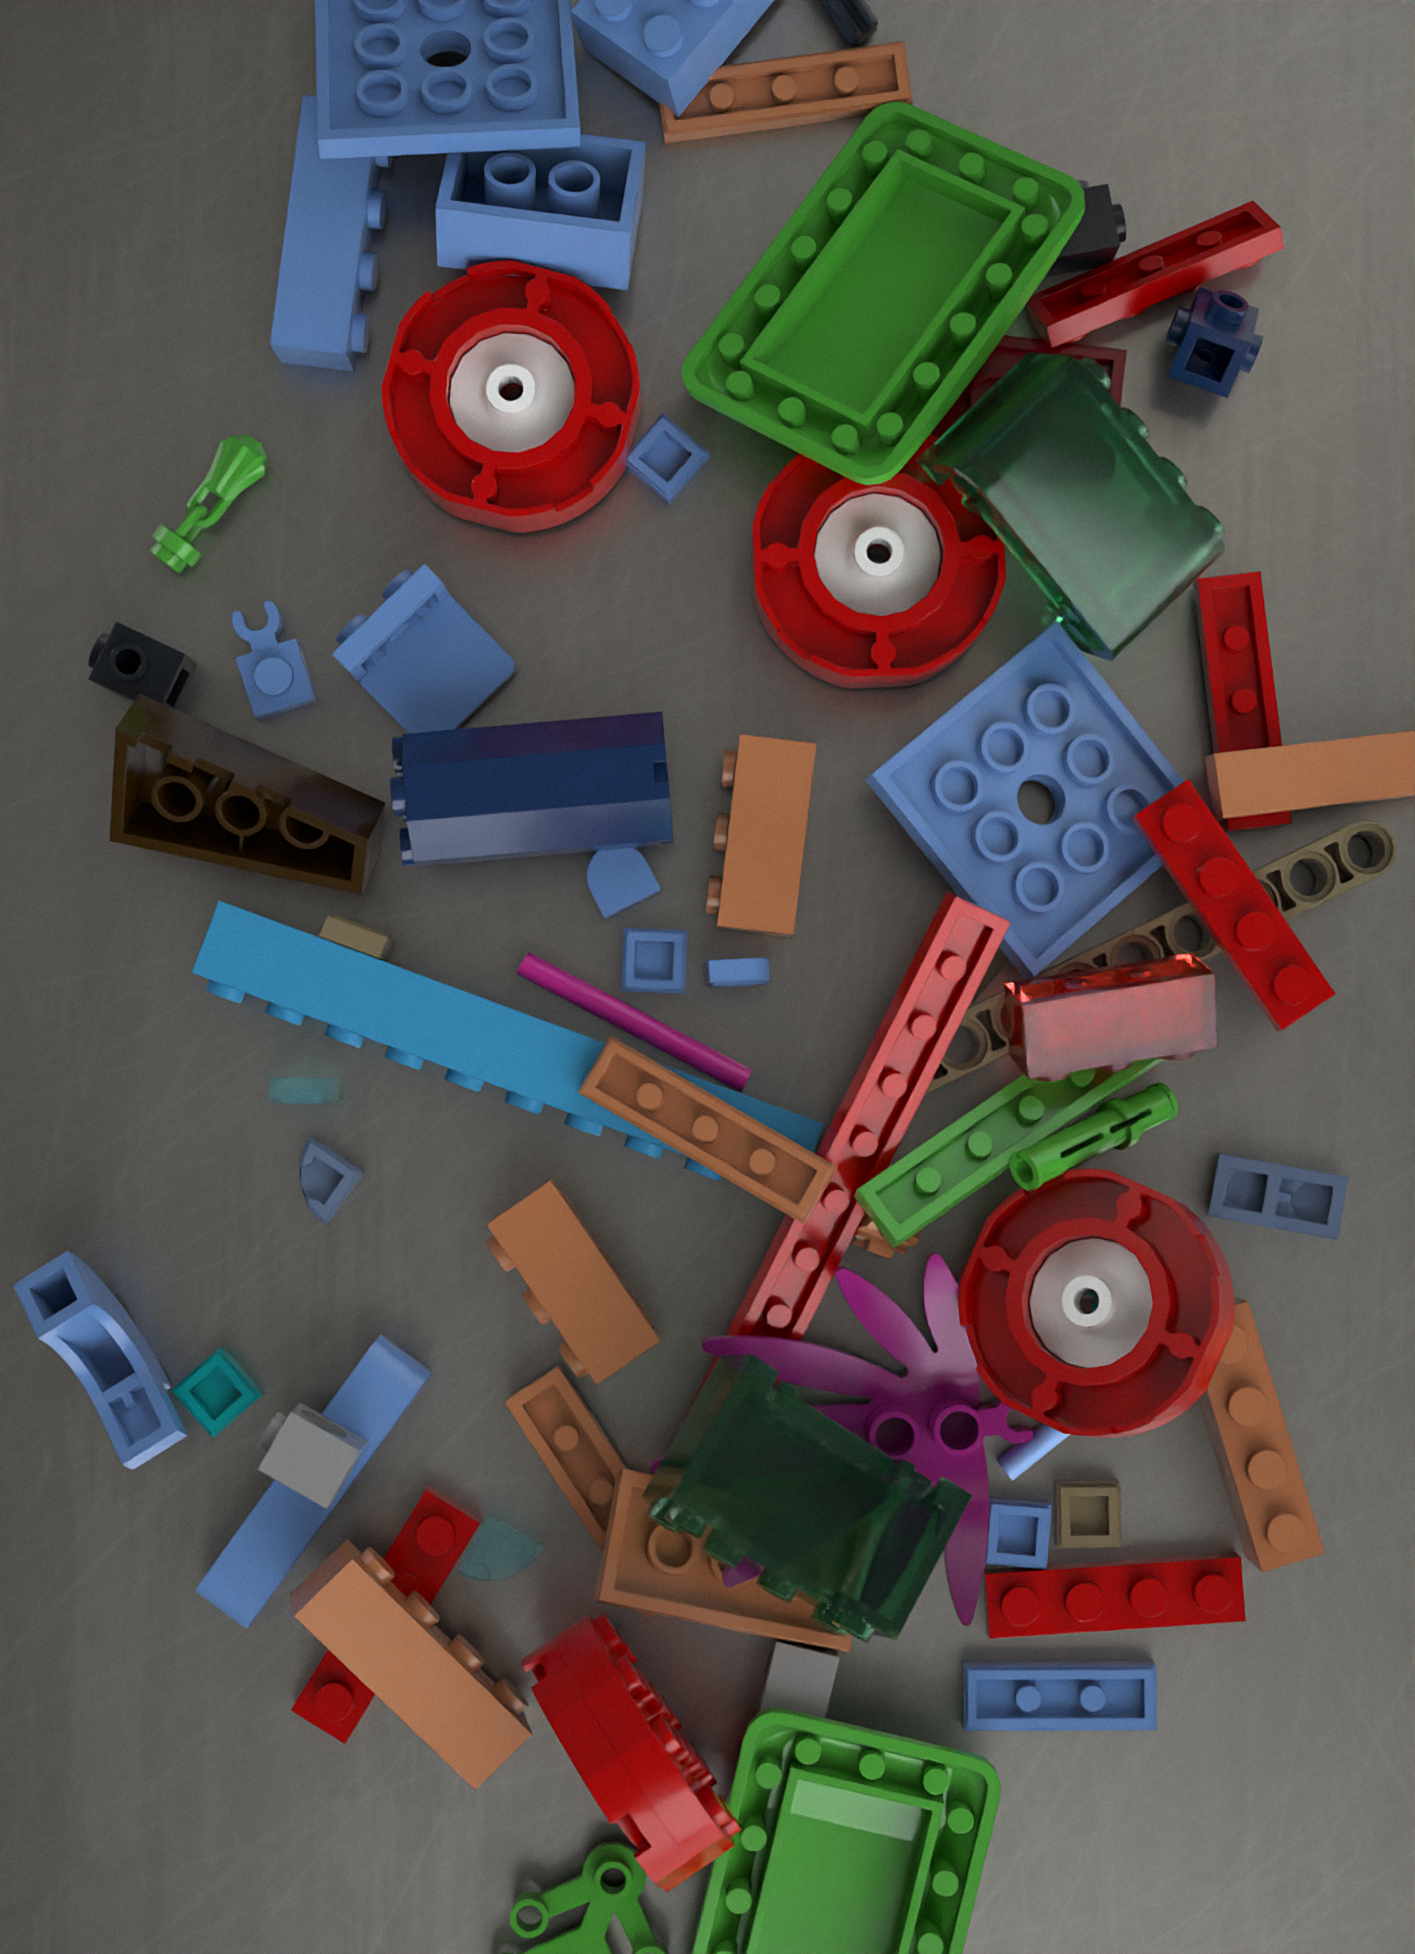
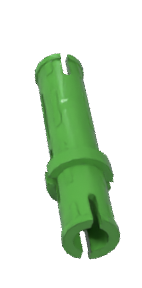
(1094, 1135)

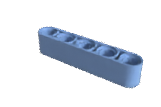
(287, 1521)

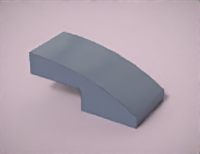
(1278, 1196)

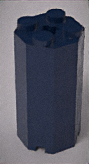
(532, 789)

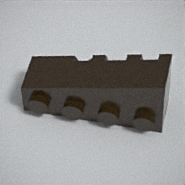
(236, 804)

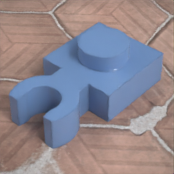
(274, 671)

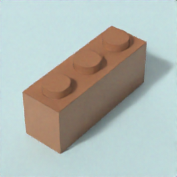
(762, 835)
(572, 1283)

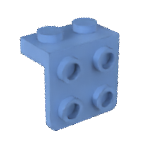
(423, 655)

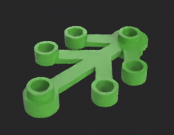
(603, 1901)

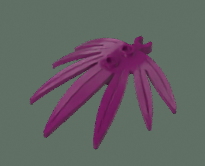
(919, 1417)

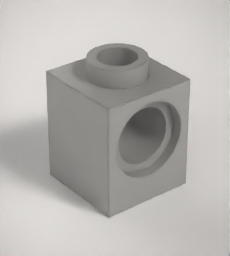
(310, 1453)
(798, 1678)

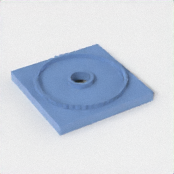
(389, 101)
(959, 781)

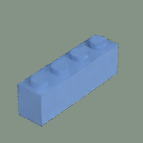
(327, 254)

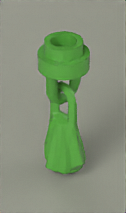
(235, 467)

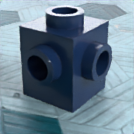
(1213, 341)

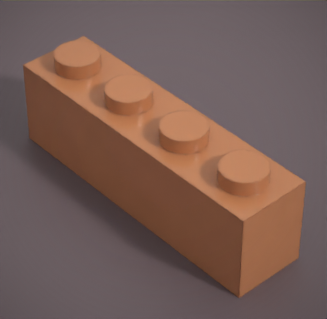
(1257, 1453)
(411, 1662)

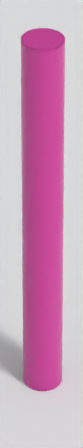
(634, 1021)

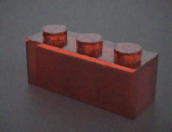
(1111, 1016)

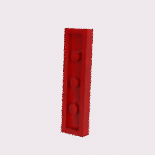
(1154, 274)
(1238, 673)
(1233, 905)
(421, 1561)
(1114, 1595)

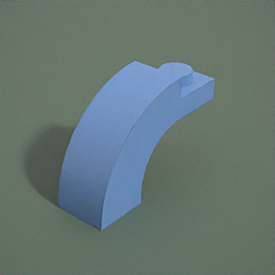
(106, 1352)

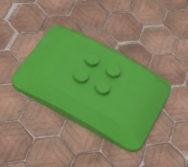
(884, 292)
(848, 1842)

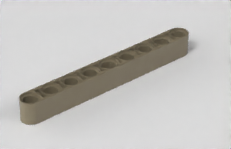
(1156, 938)

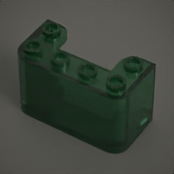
(1079, 498)
(802, 1502)

